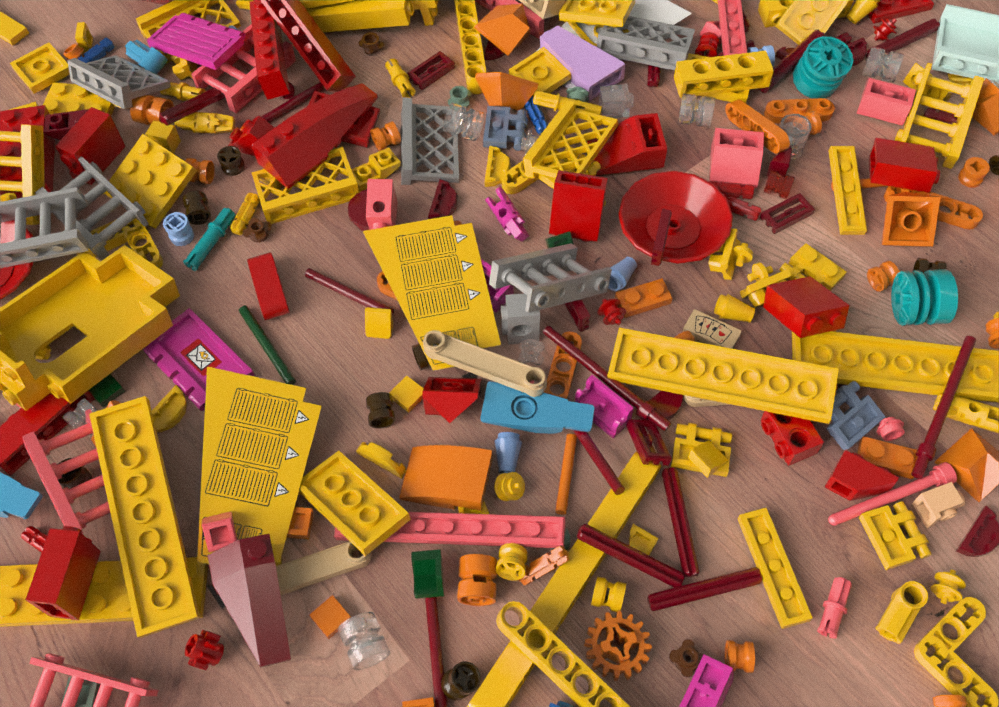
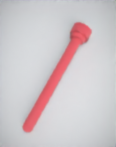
(939, 476)

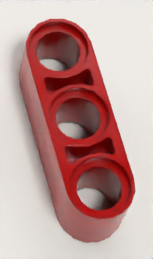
(268, 286)

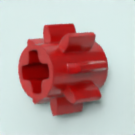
(204, 650)

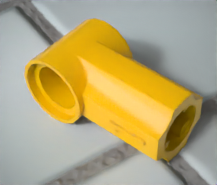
(900, 613)

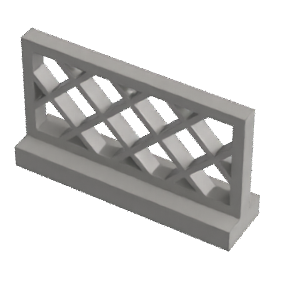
(650, 50)
(115, 79)
(409, 146)

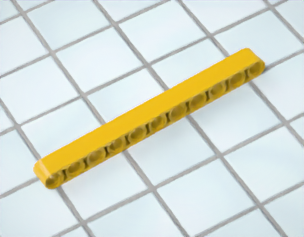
(566, 585)

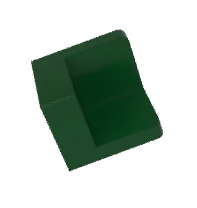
(427, 573)

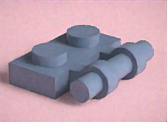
(497, 127)
(857, 420)

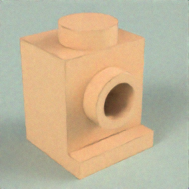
(938, 504)

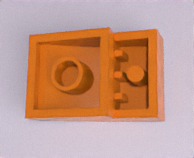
(447, 476)

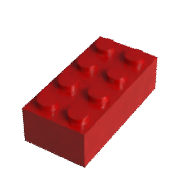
(11, 121)

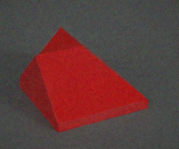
(449, 396)

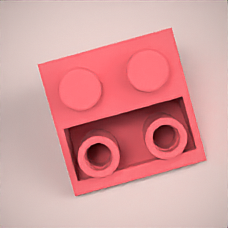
(886, 101)
(736, 156)

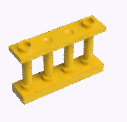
(962, 111)
(31, 163)

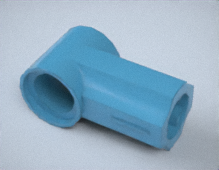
(145, 57)

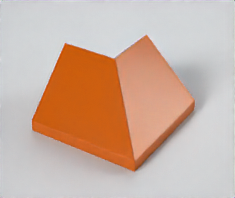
(505, 27)
(505, 89)
(987, 106)
(910, 219)
(974, 464)

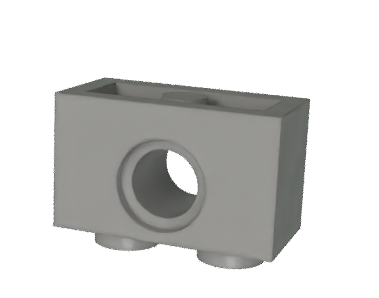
(517, 322)

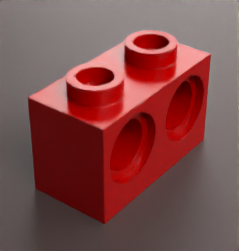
(794, 430)

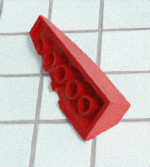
(309, 135)

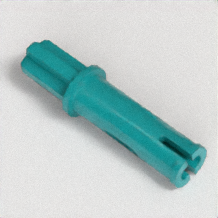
(209, 239)

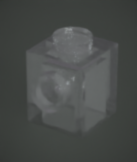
(615, 101)

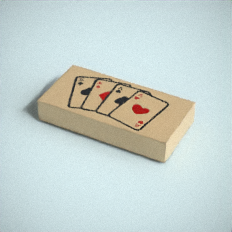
(711, 330)

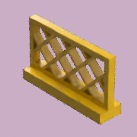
(155, 19)
(554, 138)
(310, 198)

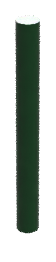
(267, 346)

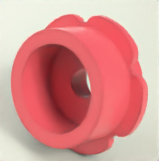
(890, 429)

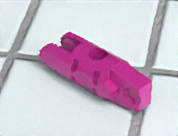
(508, 215)

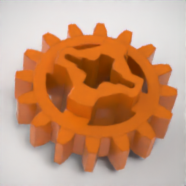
(605, 649)

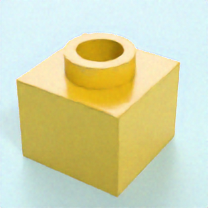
(164, 135)

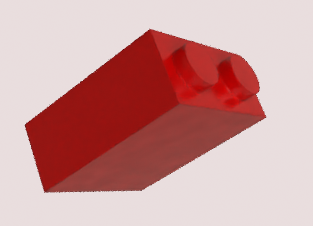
(93, 139)
(903, 165)
(578, 205)
(805, 306)
(63, 573)

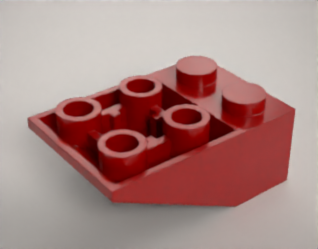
(633, 146)

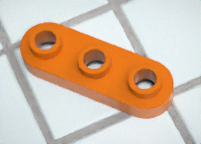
(778, 109)

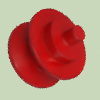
(885, 29)
(612, 313)

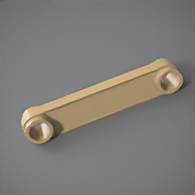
(484, 363)
(319, 567)

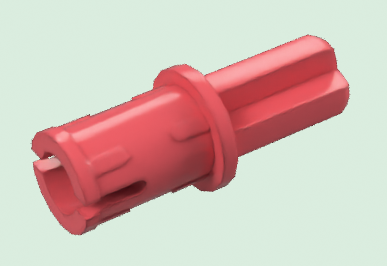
(835, 607)

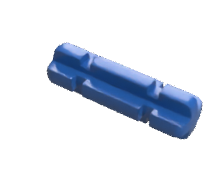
(97, 51)
(536, 116)

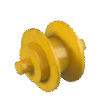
(509, 486)
(948, 586)

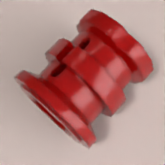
(704, 45)

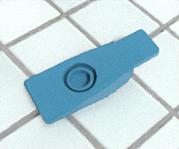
(537, 414)
(17, 498)

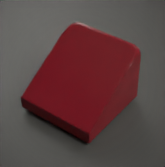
(781, 162)

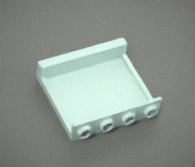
(967, 43)

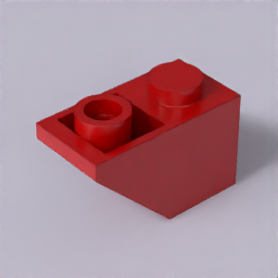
(249, 133)
(858, 478)

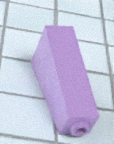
(587, 63)

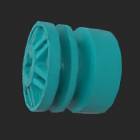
(822, 67)
(924, 297)

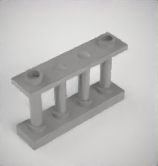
(98, 241)
(46, 244)
(548, 262)

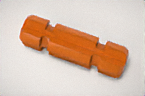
(545, 564)

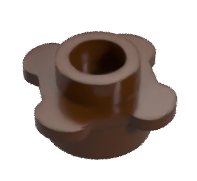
(370, 43)
(257, 235)
(678, 657)

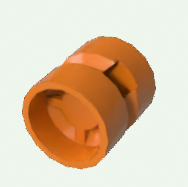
(148, 108)
(477, 582)

